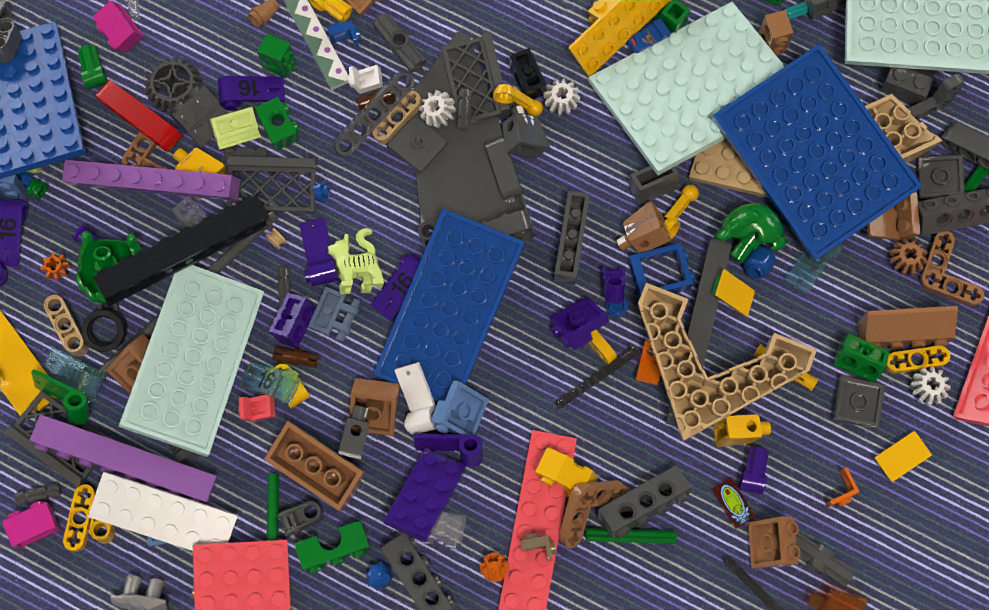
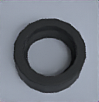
(104, 347)

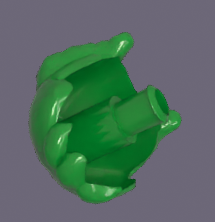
(753, 226)
(101, 254)

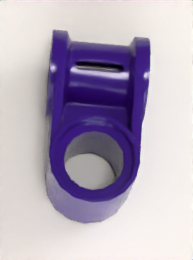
(613, 284)

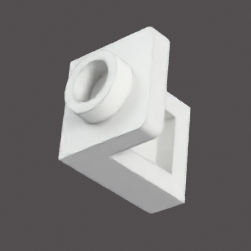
(365, 79)

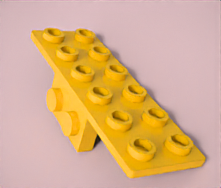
(613, 27)
(16, 369)

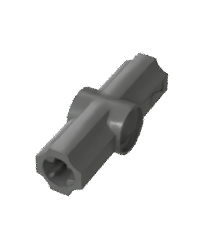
(406, 52)
(823, 561)

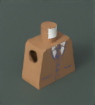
(644, 230)

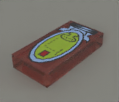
(733, 503)

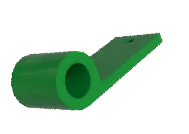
(74, 401)

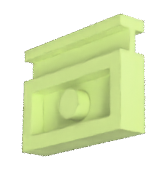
(235, 128)

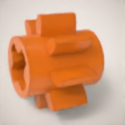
(50, 263)
(494, 567)

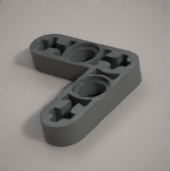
(941, 98)

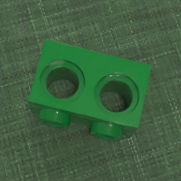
(861, 358)

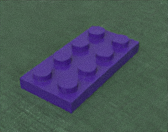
(425, 495)

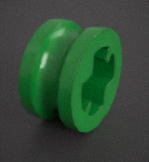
(37, 189)

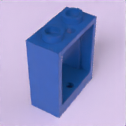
(682, 256)

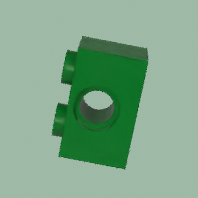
(276, 56)
(279, 135)

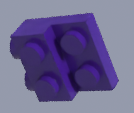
(576, 323)

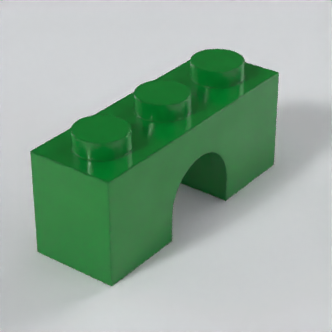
(673, 15)
(353, 543)

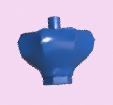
(379, 576)

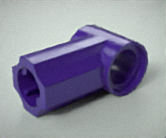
(753, 477)

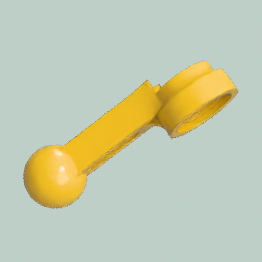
(507, 94)
(689, 194)

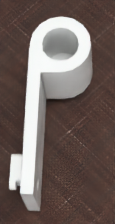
(417, 397)

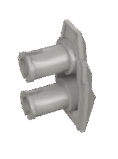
(132, 601)

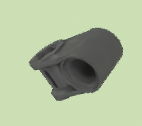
(299, 518)

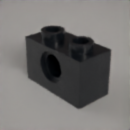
(527, 74)

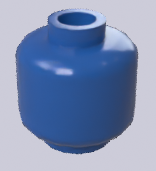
(760, 262)

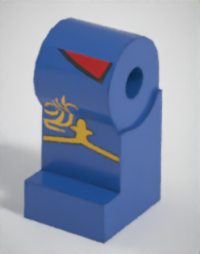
(648, 36)

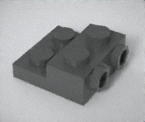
(195, 113)

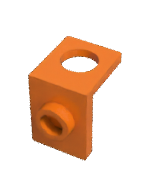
(648, 368)
(851, 486)

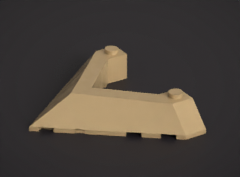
(706, 400)

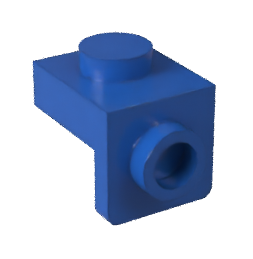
(342, 31)

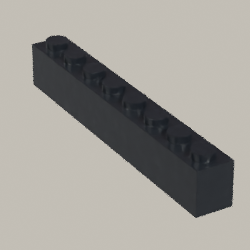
(182, 250)

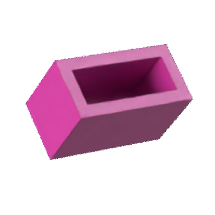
(117, 26)
(31, 524)

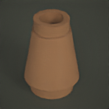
(262, 13)

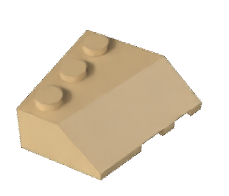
(901, 128)

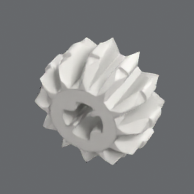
(563, 89)
(440, 101)
(925, 390)

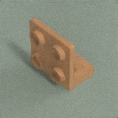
(897, 222)

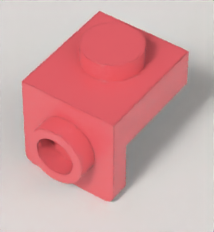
(256, 408)

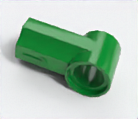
(92, 70)

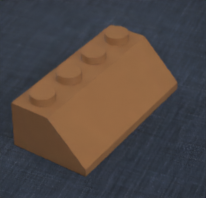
(909, 327)
(315, 466)

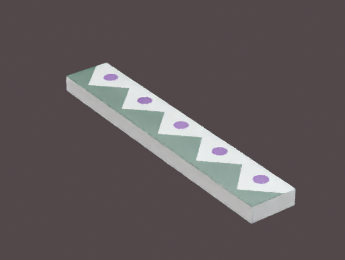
(318, 42)

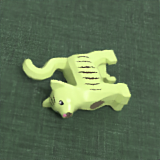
(356, 266)

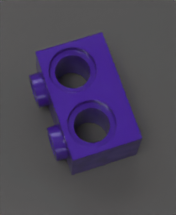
(292, 320)

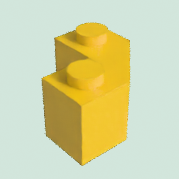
(563, 471)

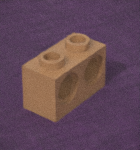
(776, 31)

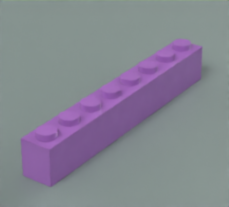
(151, 180)
(122, 459)

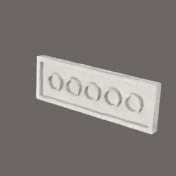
(159, 513)

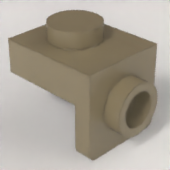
(533, 542)

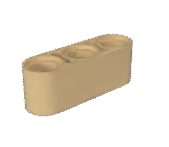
(58, 319)

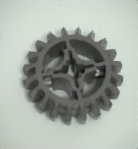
(158, 81)

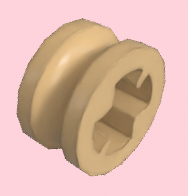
(275, 238)

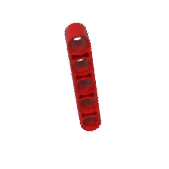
(138, 115)

